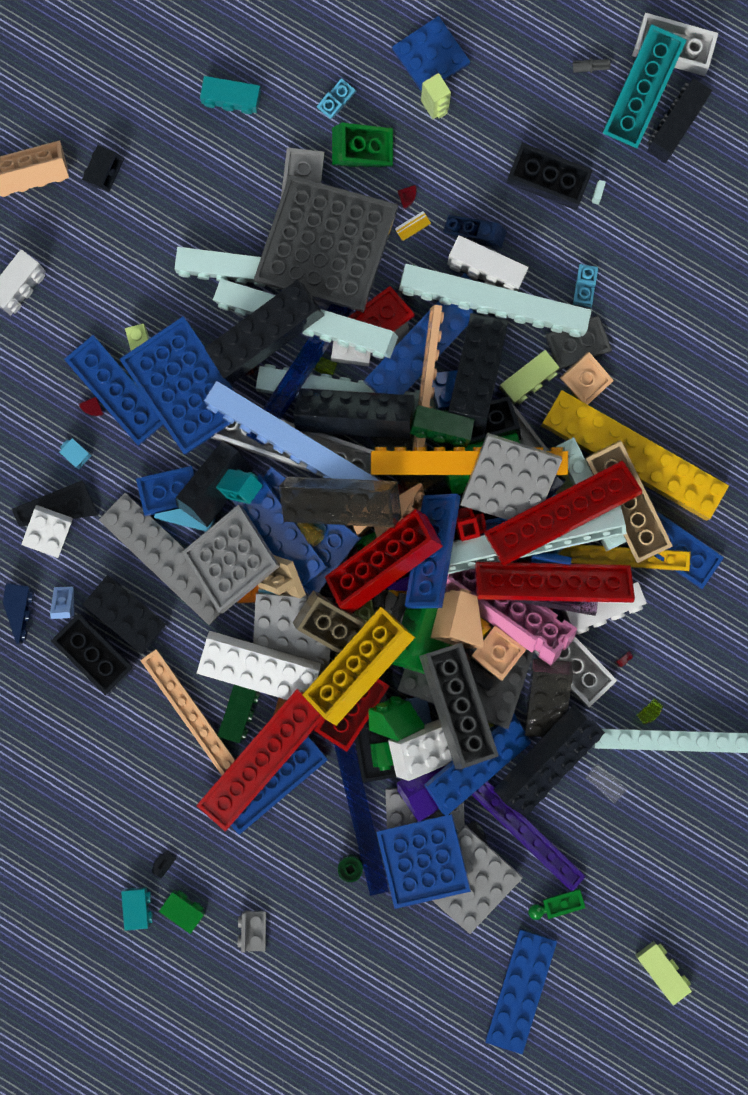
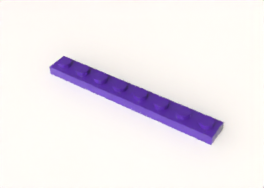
(529, 837)

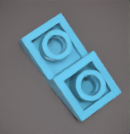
(336, 99)
(585, 285)

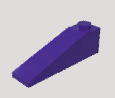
(417, 796)

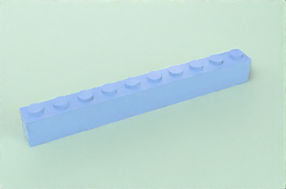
(281, 435)

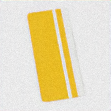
(412, 226)

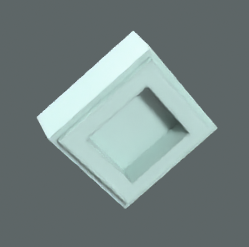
(598, 192)

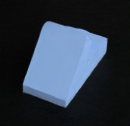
(62, 603)

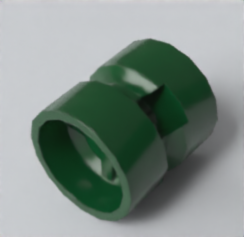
(350, 868)

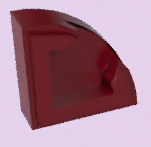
(407, 196)
(92, 407)
(620, 662)

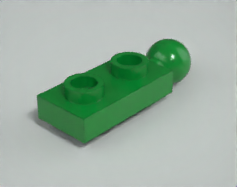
(558, 905)

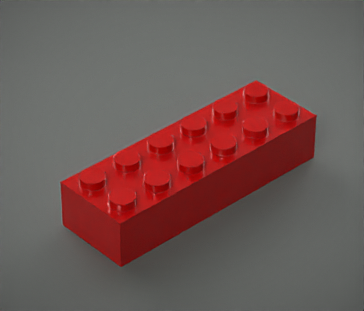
(383, 561)

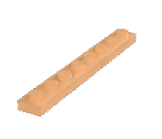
(431, 355)
(188, 711)

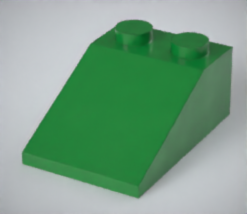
(362, 145)

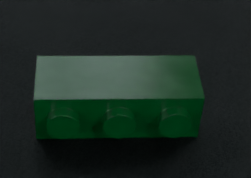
(442, 426)
(238, 713)

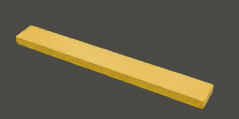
(623, 556)

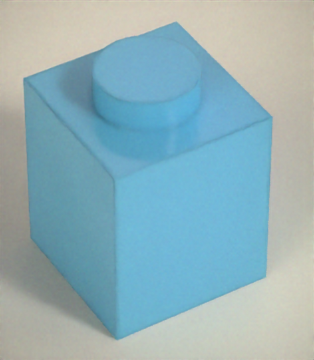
(74, 453)

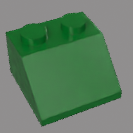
(394, 719)

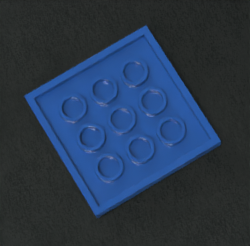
(423, 861)

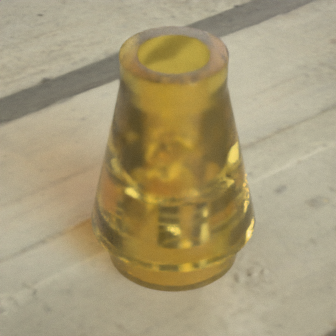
(311, 533)

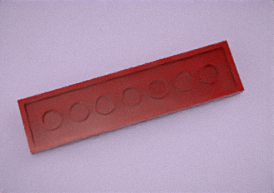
(563, 513)
(554, 582)
(260, 760)

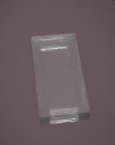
(606, 783)

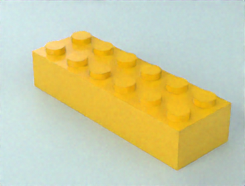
(358, 666)

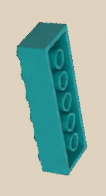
(644, 86)

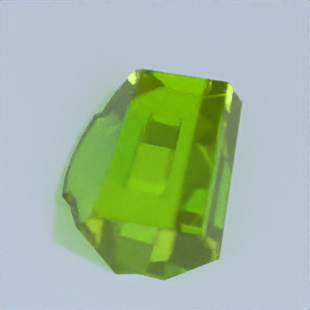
(325, 366)
(650, 712)

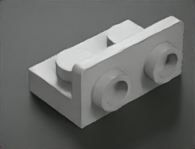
(252, 931)

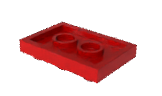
(385, 311)

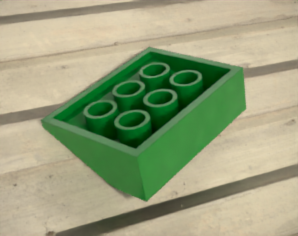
(420, 625)

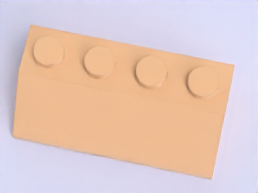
(32, 168)

